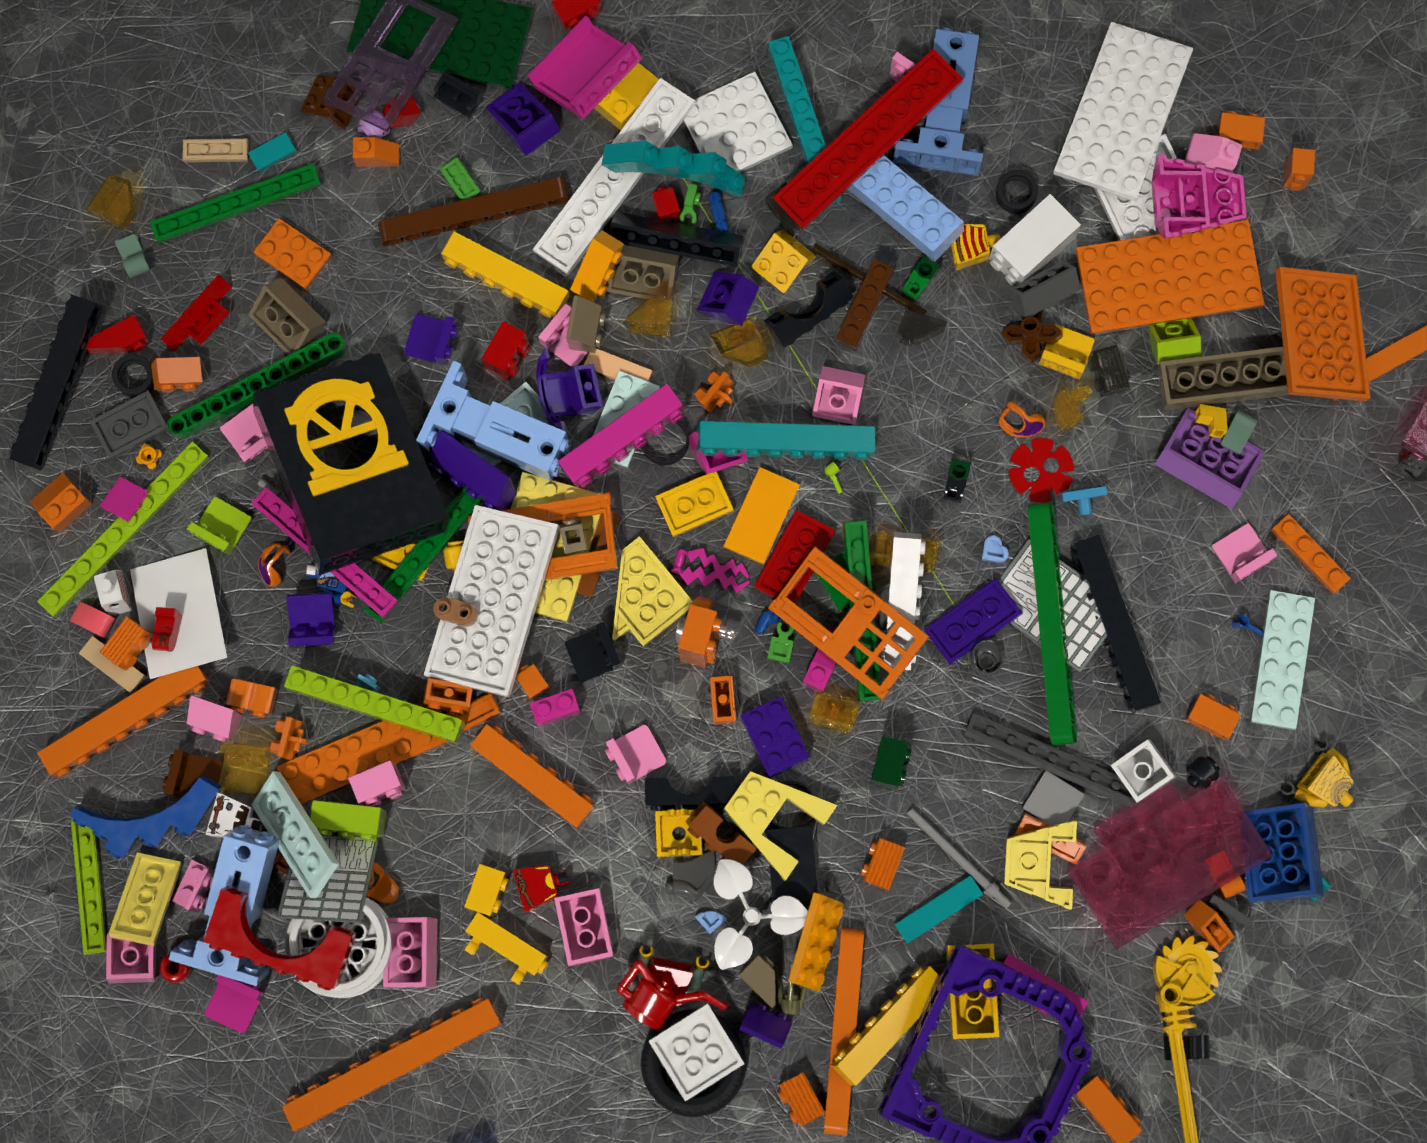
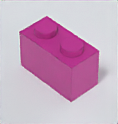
(555, 708)

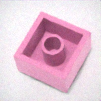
(377, 784)
(130, 961)

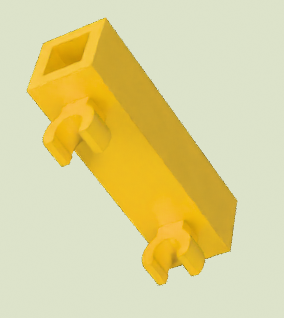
(506, 944)

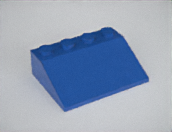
(1295, 863)

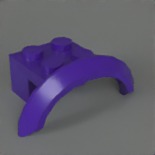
(567, 392)

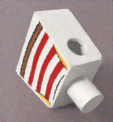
(113, 590)

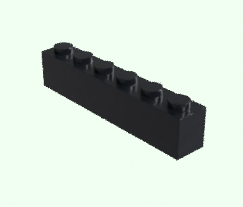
(677, 238)

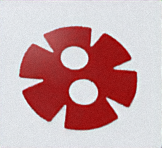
(1041, 487)

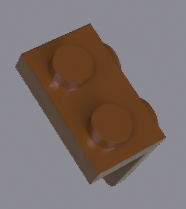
(186, 770)

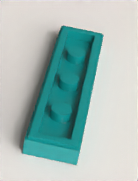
(938, 909)

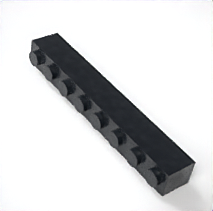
(55, 382)
(1121, 637)

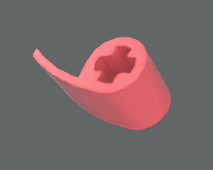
(92, 619)

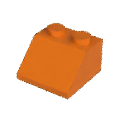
(60, 503)

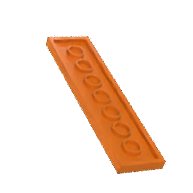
(331, 765)

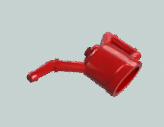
(654, 999)

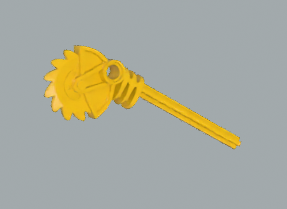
(1188, 974)

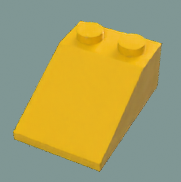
(627, 96)

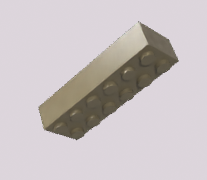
(1222, 378)

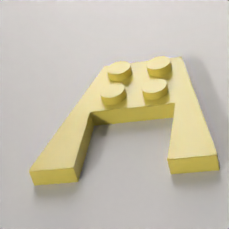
(757, 804)

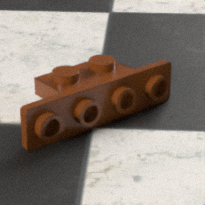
(589, 581)

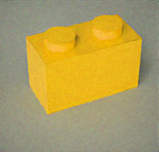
(486, 890)

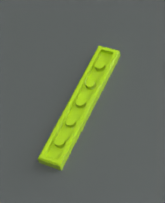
(89, 890)

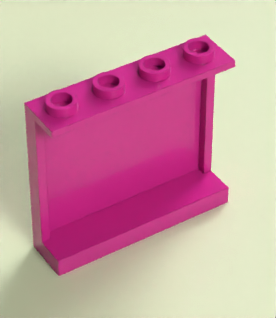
(584, 68)

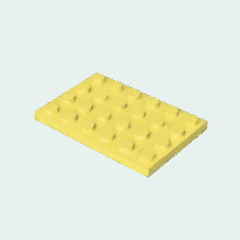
(557, 594)

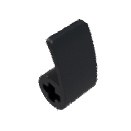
(1194, 1046)

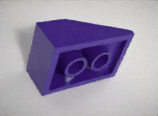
(523, 119)

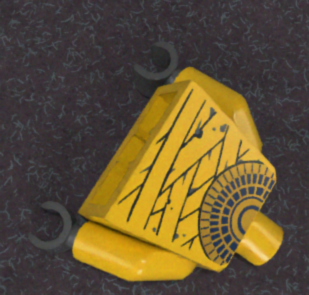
(1325, 781)

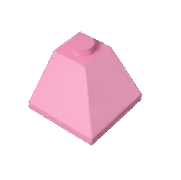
(1213, 152)

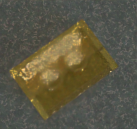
(882, 547)

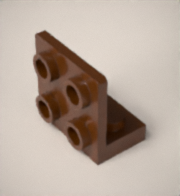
(315, 107)

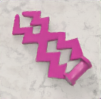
(718, 572)

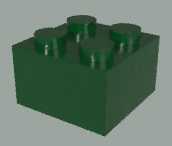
(889, 763)

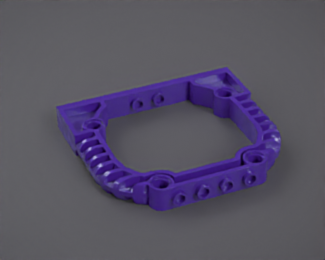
(966, 973)

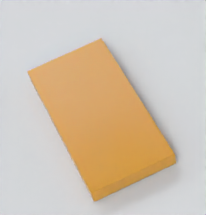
(761, 516)

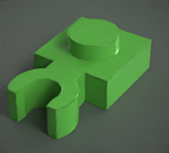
(781, 647)

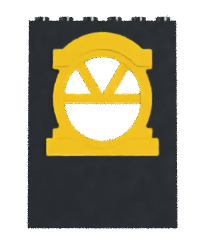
(361, 509)

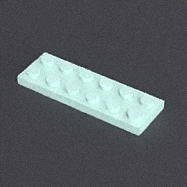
(1282, 660)
(298, 836)

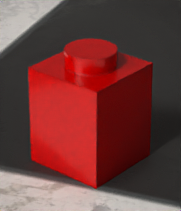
(407, 115)
(666, 204)

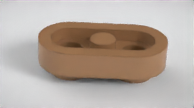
(454, 612)

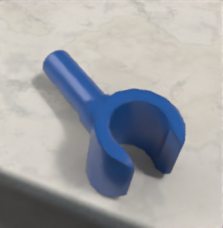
(1245, 623)

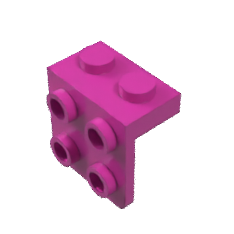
(234, 1003)

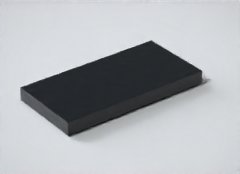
(802, 879)

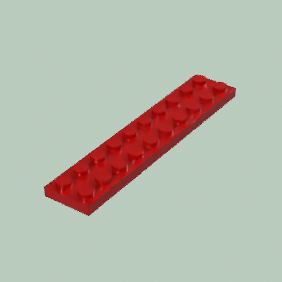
(868, 139)

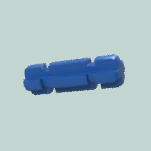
(718, 211)

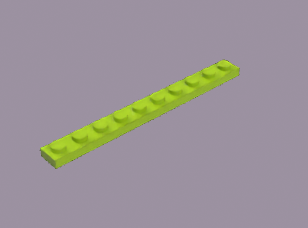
(121, 531)

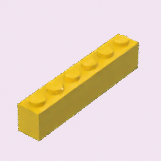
(505, 275)
(887, 1027)

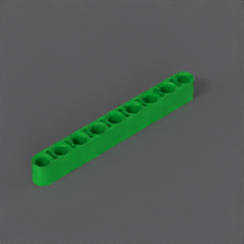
(246, 386)

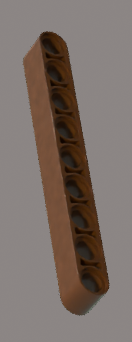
(473, 211)

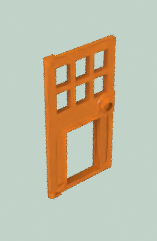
(576, 508)
(852, 627)

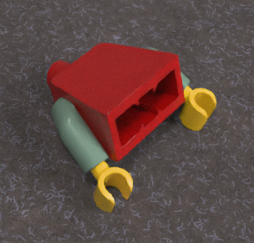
(682, 976)

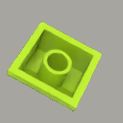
(1174, 340)

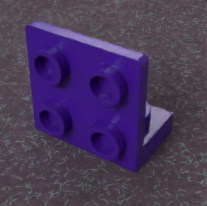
(311, 619)

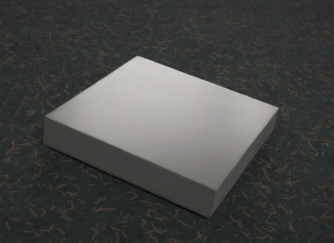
(1052, 800)

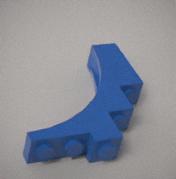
(124, 832)

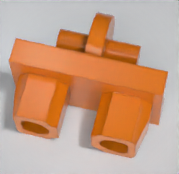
(717, 394)
(290, 740)

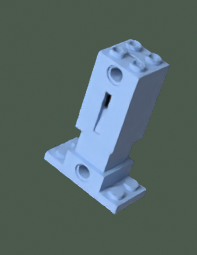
(493, 429)
(245, 865)

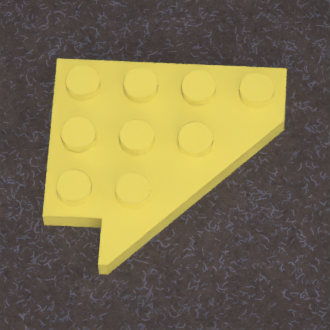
(646, 595)

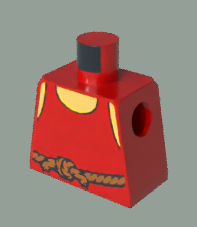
(538, 885)

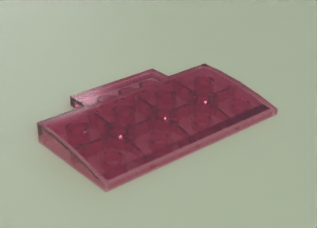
(1165, 858)

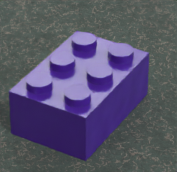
(774, 737)

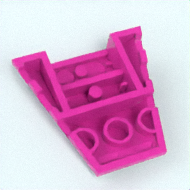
(1194, 197)

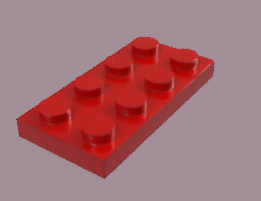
(793, 548)

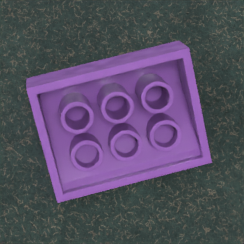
(1206, 464)

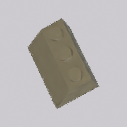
(644, 273)
(286, 316)

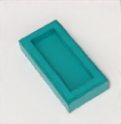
(272, 152)

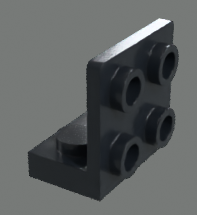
(593, 654)

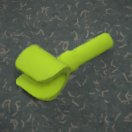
(831, 470)

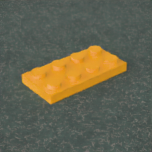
(816, 942)

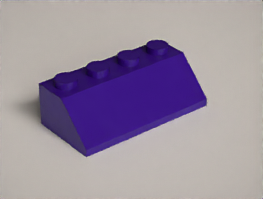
(471, 473)

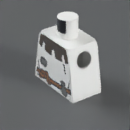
(230, 814)

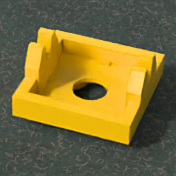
(666, 844)

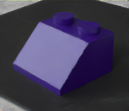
(728, 297)
(765, 1025)

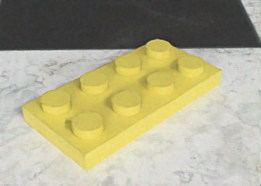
(145, 899)

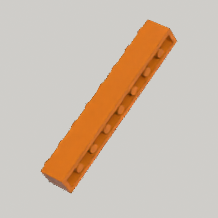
(121, 719)

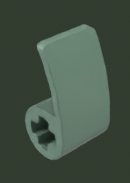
(133, 256)
(1238, 432)

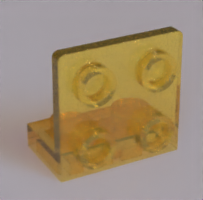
(244, 768)

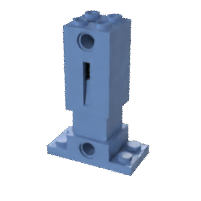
(941, 139)

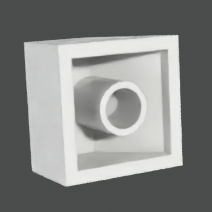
(1143, 770)

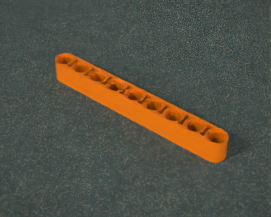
(843, 1027)

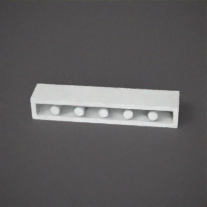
(904, 589)

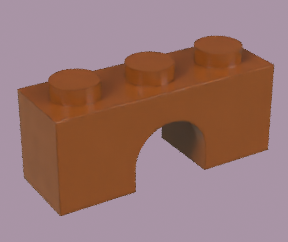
(704, 823)

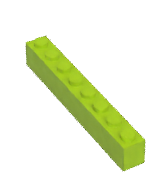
(374, 705)

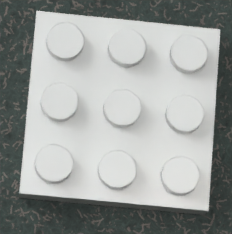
(696, 1052)

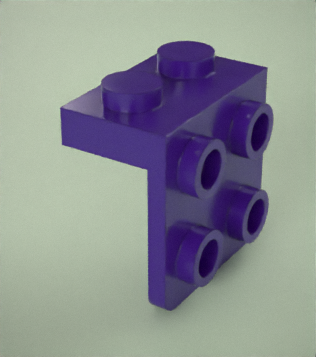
(431, 339)

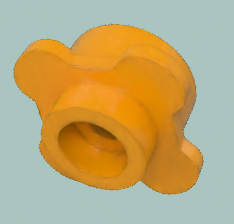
(144, 452)

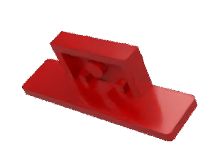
(200, 317)

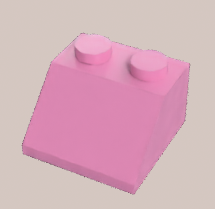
(838, 395)
(212, 718)

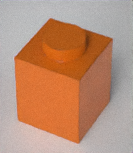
(532, 681)

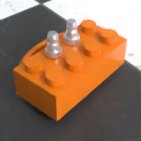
(700, 633)

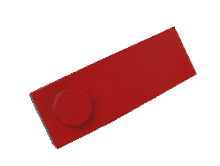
(119, 338)

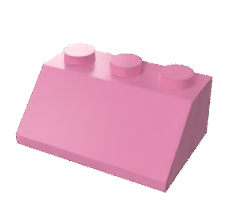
(412, 953)

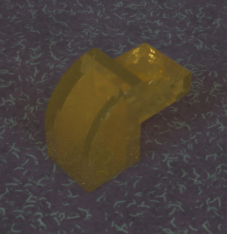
(1064, 408)

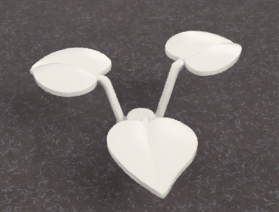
(787, 914)

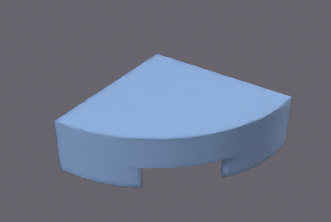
(710, 920)

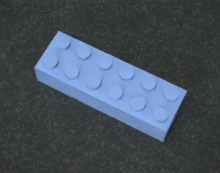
(908, 208)

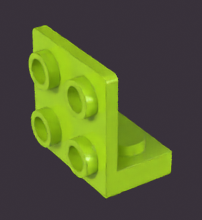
(221, 525)

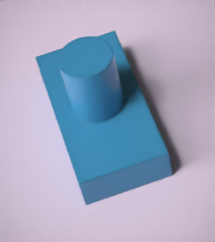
(1083, 497)

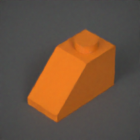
(375, 152)
(1209, 925)

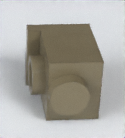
(574, 543)

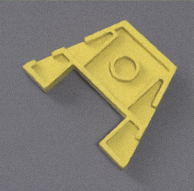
(1030, 859)

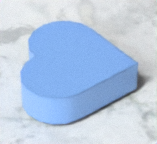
(994, 551)

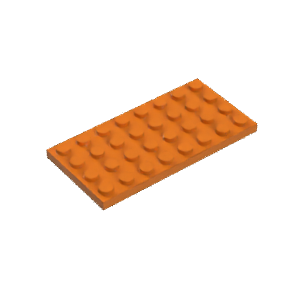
(1169, 278)

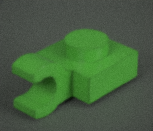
(692, 198)

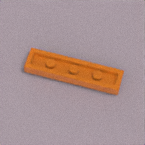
(1310, 554)

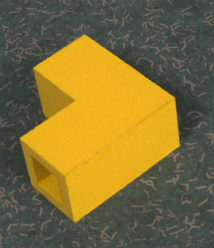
(1214, 417)

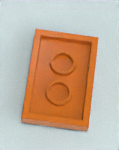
(292, 254)

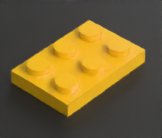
(694, 503)

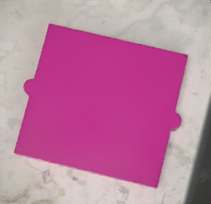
(124, 499)

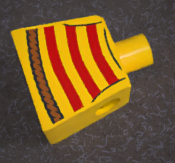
(972, 246)

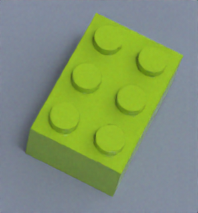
(348, 820)

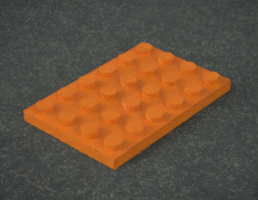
(1322, 334)

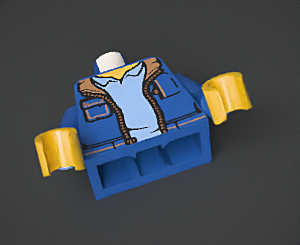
(329, 583)

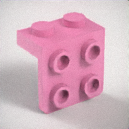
(635, 754)

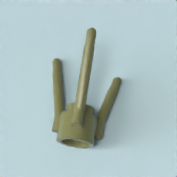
(790, 1002)

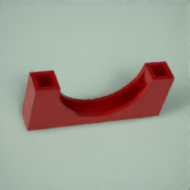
(231, 932)

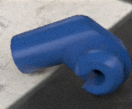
(766, 618)

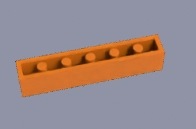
(532, 776)

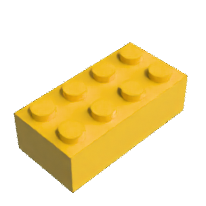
(973, 1013)

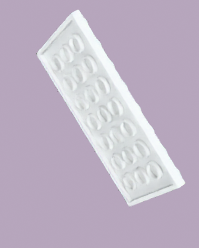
(1123, 111)
(502, 578)

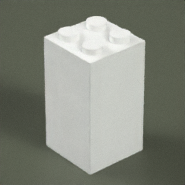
(1034, 241)

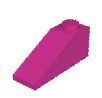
(820, 670)

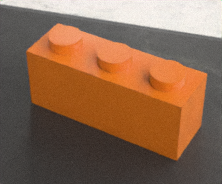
(1108, 1110)

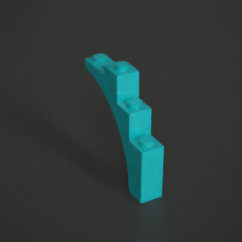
(673, 161)

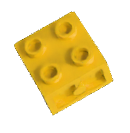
(782, 260)
(1068, 354)

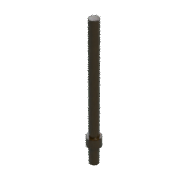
(833, 259)

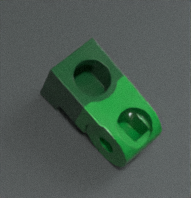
(921, 278)

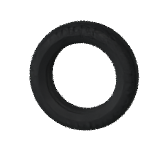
(696, 1105)

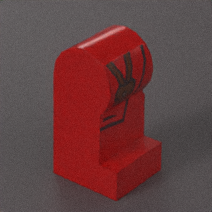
(166, 629)

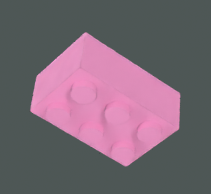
(584, 927)

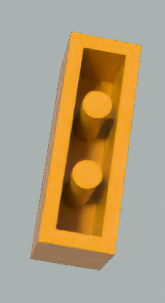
(597, 267)

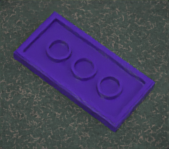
(973, 621)

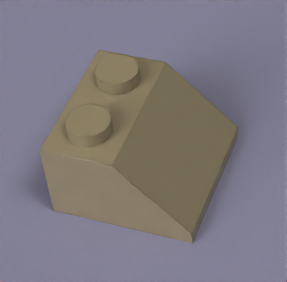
(585, 325)
(761, 979)

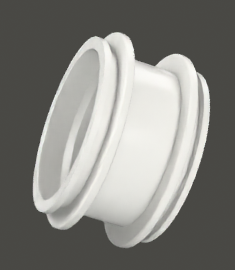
(373, 960)

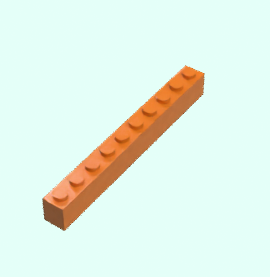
(392, 1064)

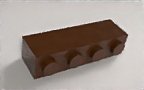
(865, 305)

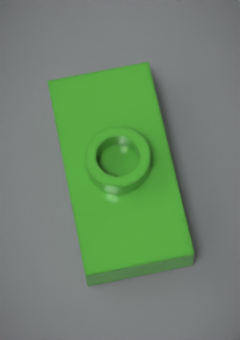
(460, 180)

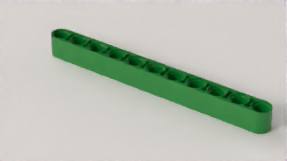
(1051, 628)

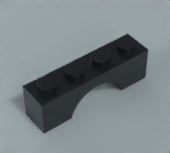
(830, 295)
(661, 794)

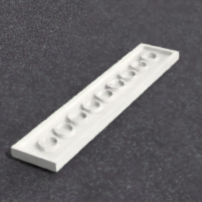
(603, 189)

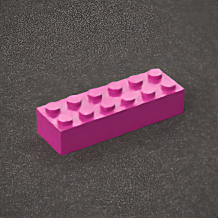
(622, 436)

